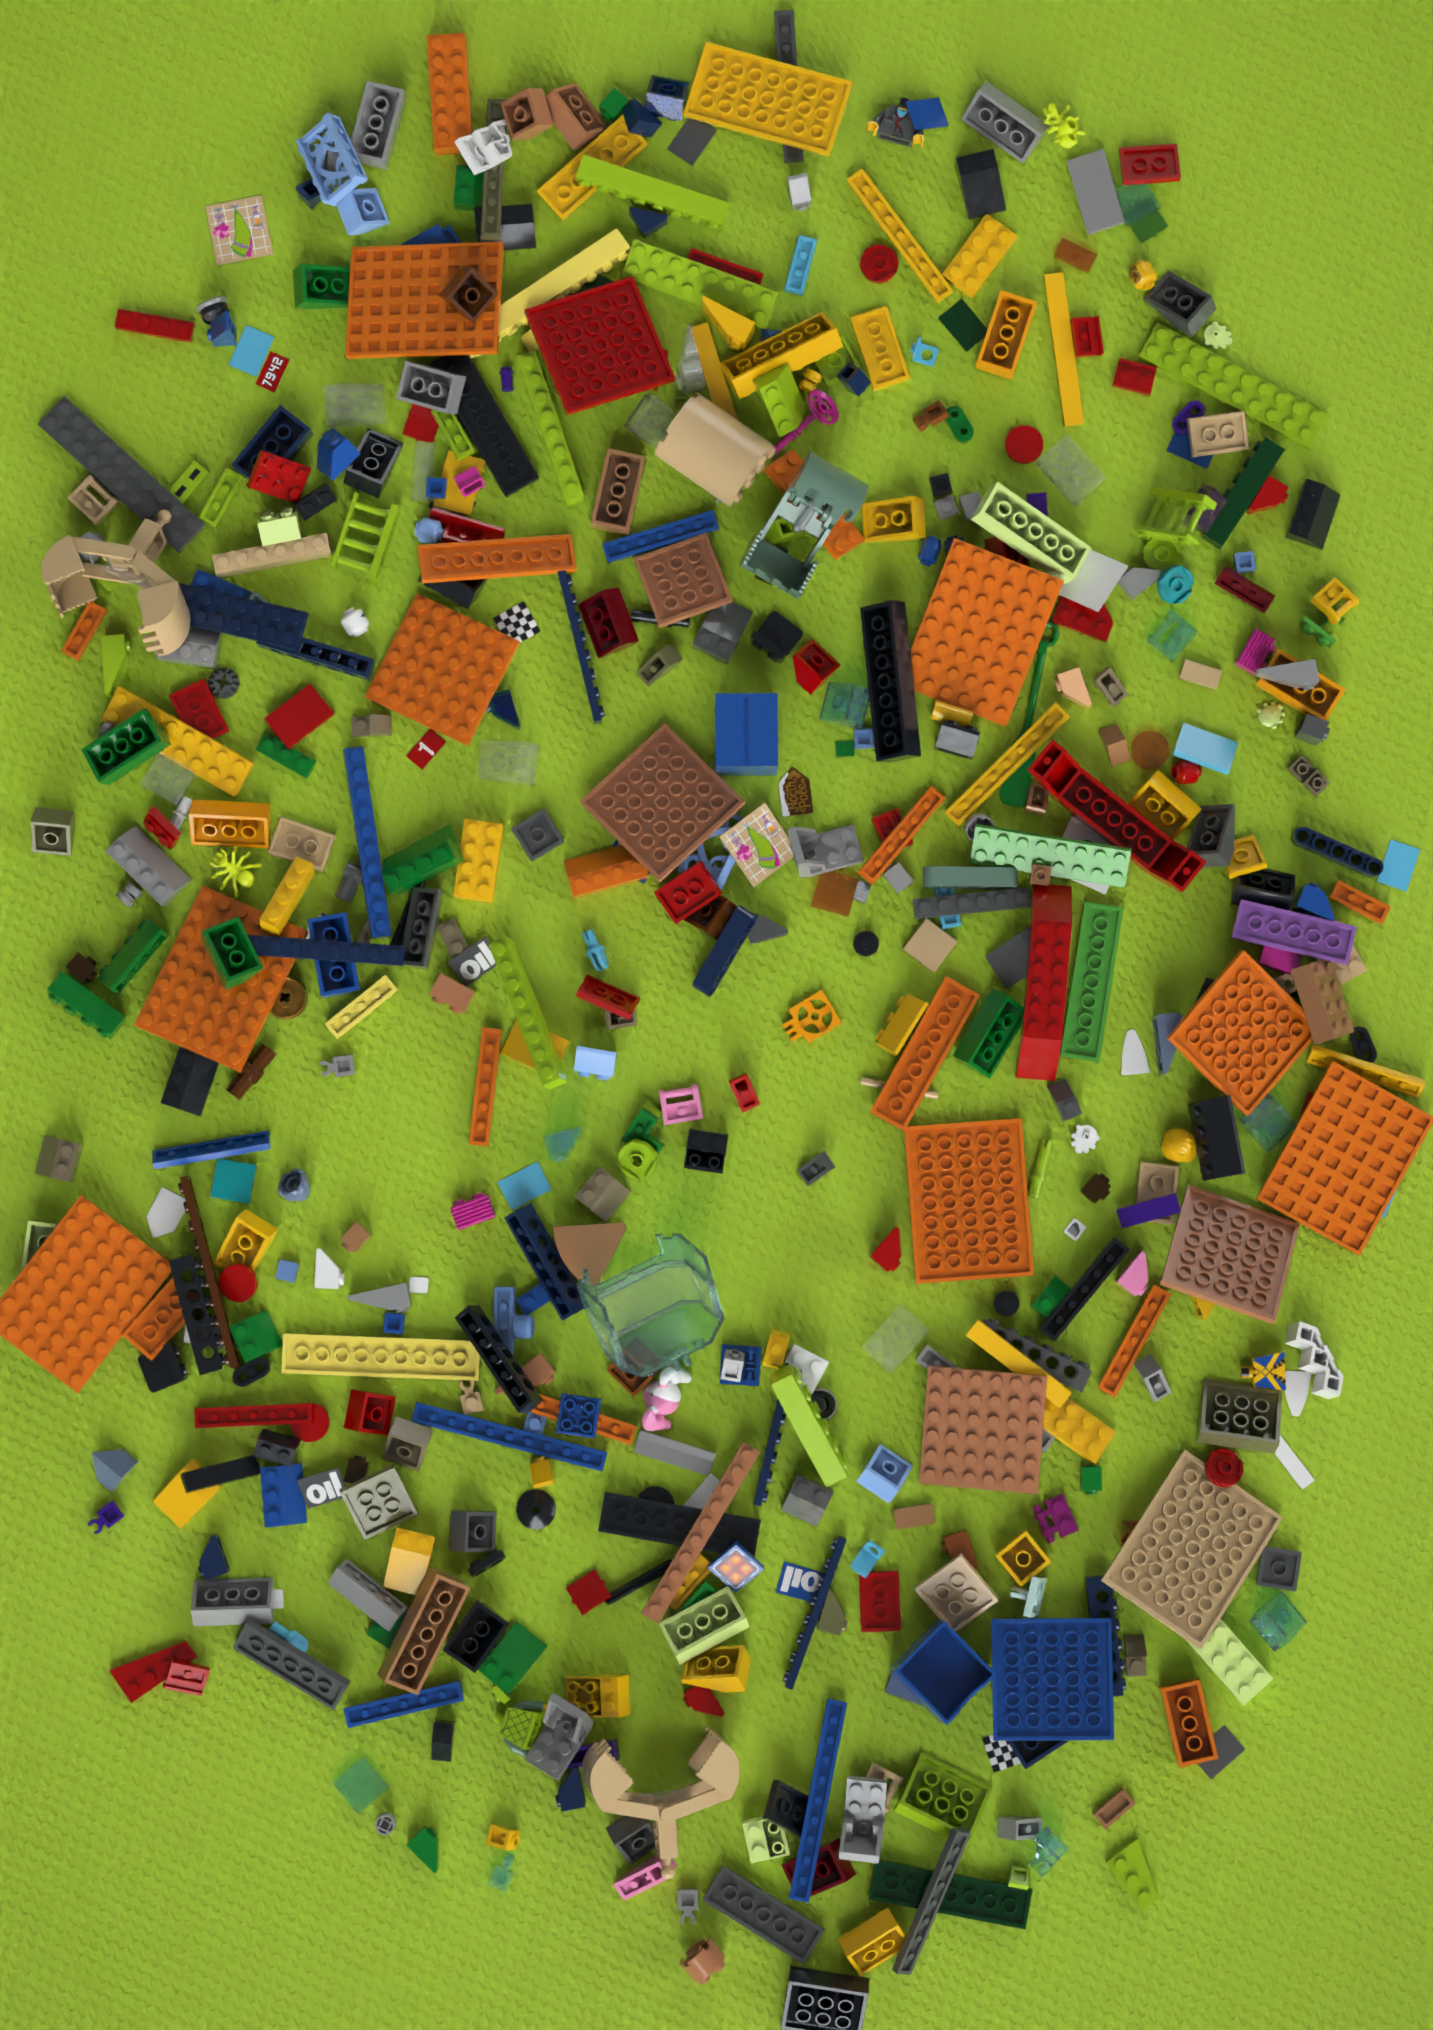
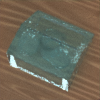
(845, 704)
(1268, 1123)
(562, 1143)
(1277, 1621)

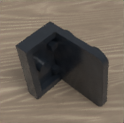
(776, 637)
(164, 1369)

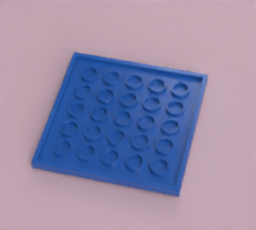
(1052, 1679)

